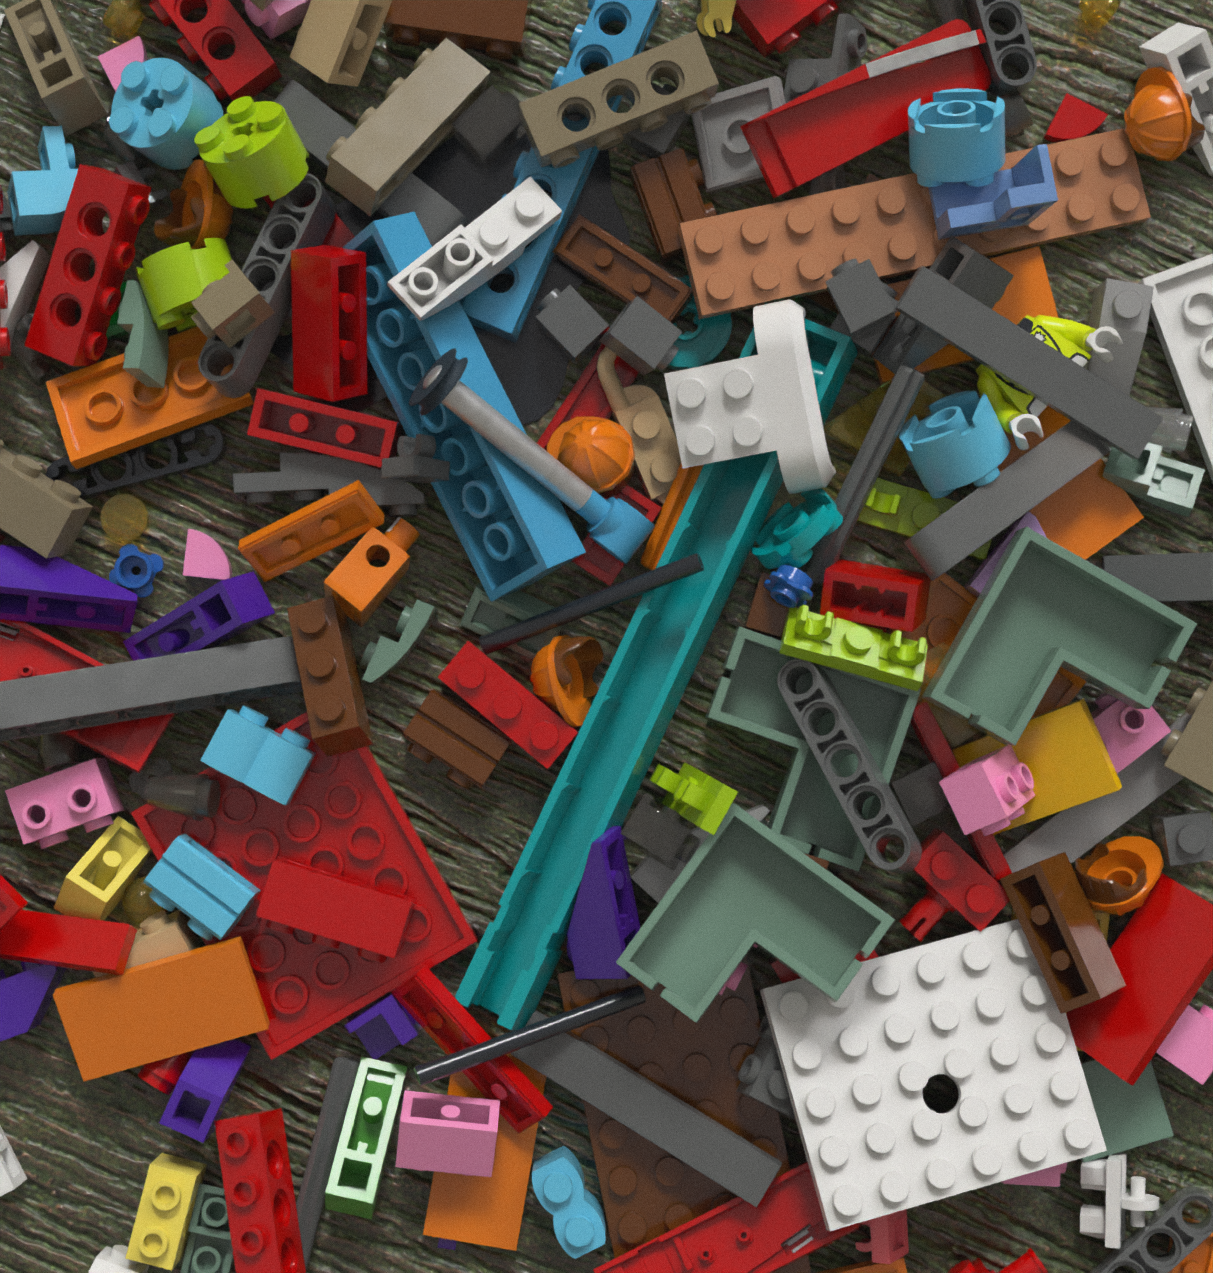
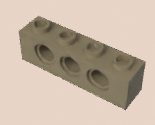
(678, 60)

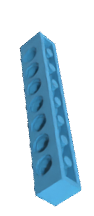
(507, 311)

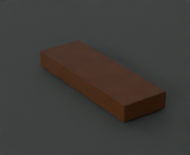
(621, 269)

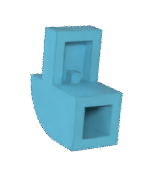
(41, 196)

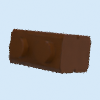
(669, 197)
(456, 739)

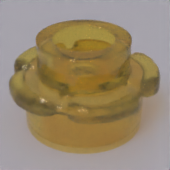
(1098, 11)
(123, 17)

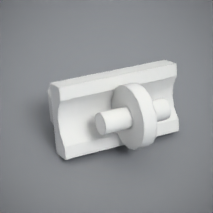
(1110, 1220)

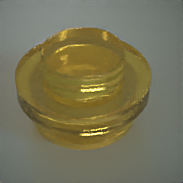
(124, 517)

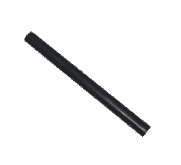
(591, 603)
(529, 1035)

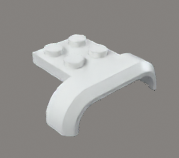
(756, 403)

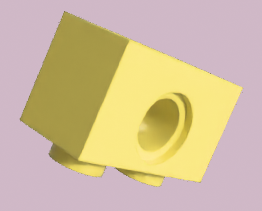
(165, 1211)

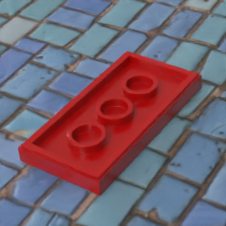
(1164, 963)

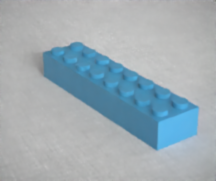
(499, 512)

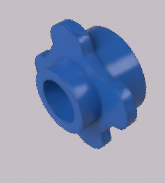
(129, 558)
(789, 586)

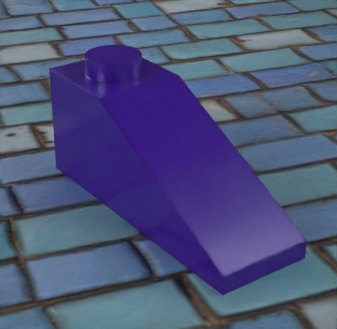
(60, 593)
(204, 620)
(604, 911)

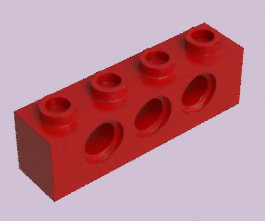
(242, 74)
(68, 277)
(259, 1193)

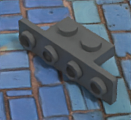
(809, 74)

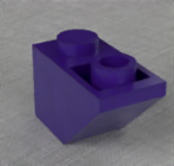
(26, 997)
(205, 1088)

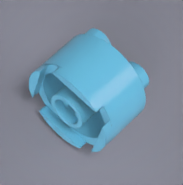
(162, 110)
(956, 138)
(956, 443)

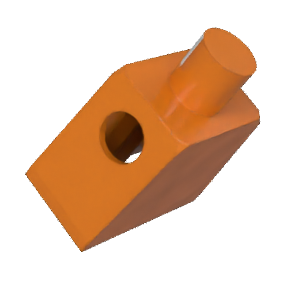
(362, 587)

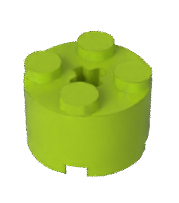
(253, 152)
(178, 277)

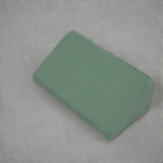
(487, 616)

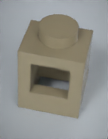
(230, 307)

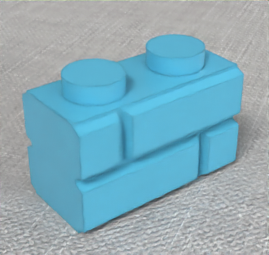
(201, 888)

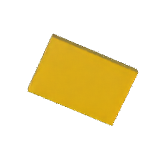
(1063, 757)

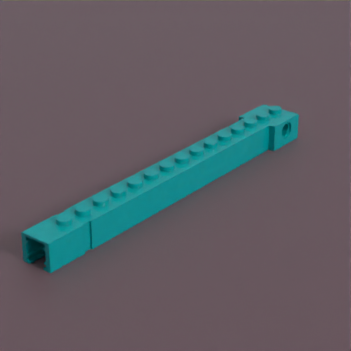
(633, 711)

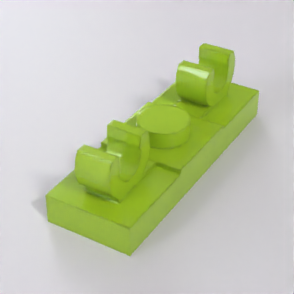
(906, 511)
(854, 648)
(695, 795)

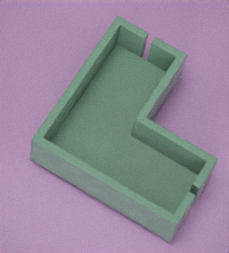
(1048, 613)
(806, 803)
(744, 892)

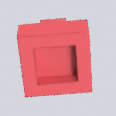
(887, 1239)

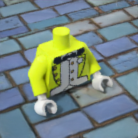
(1017, 408)

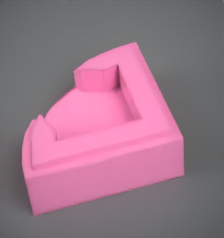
(119, 57)
(205, 558)

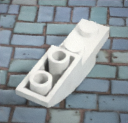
(476, 252)

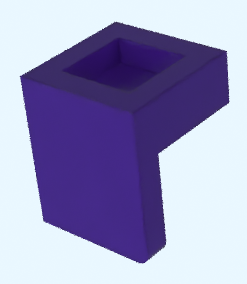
(384, 1026)

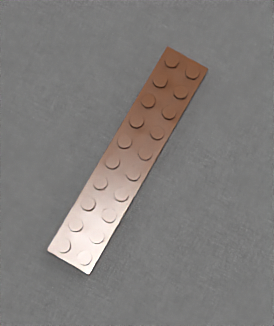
(796, 243)

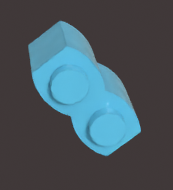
(259, 755)
(575, 1210)

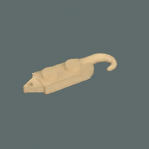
(645, 420)

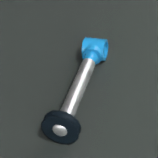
(611, 522)

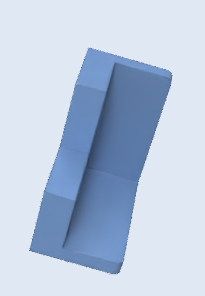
(1009, 201)

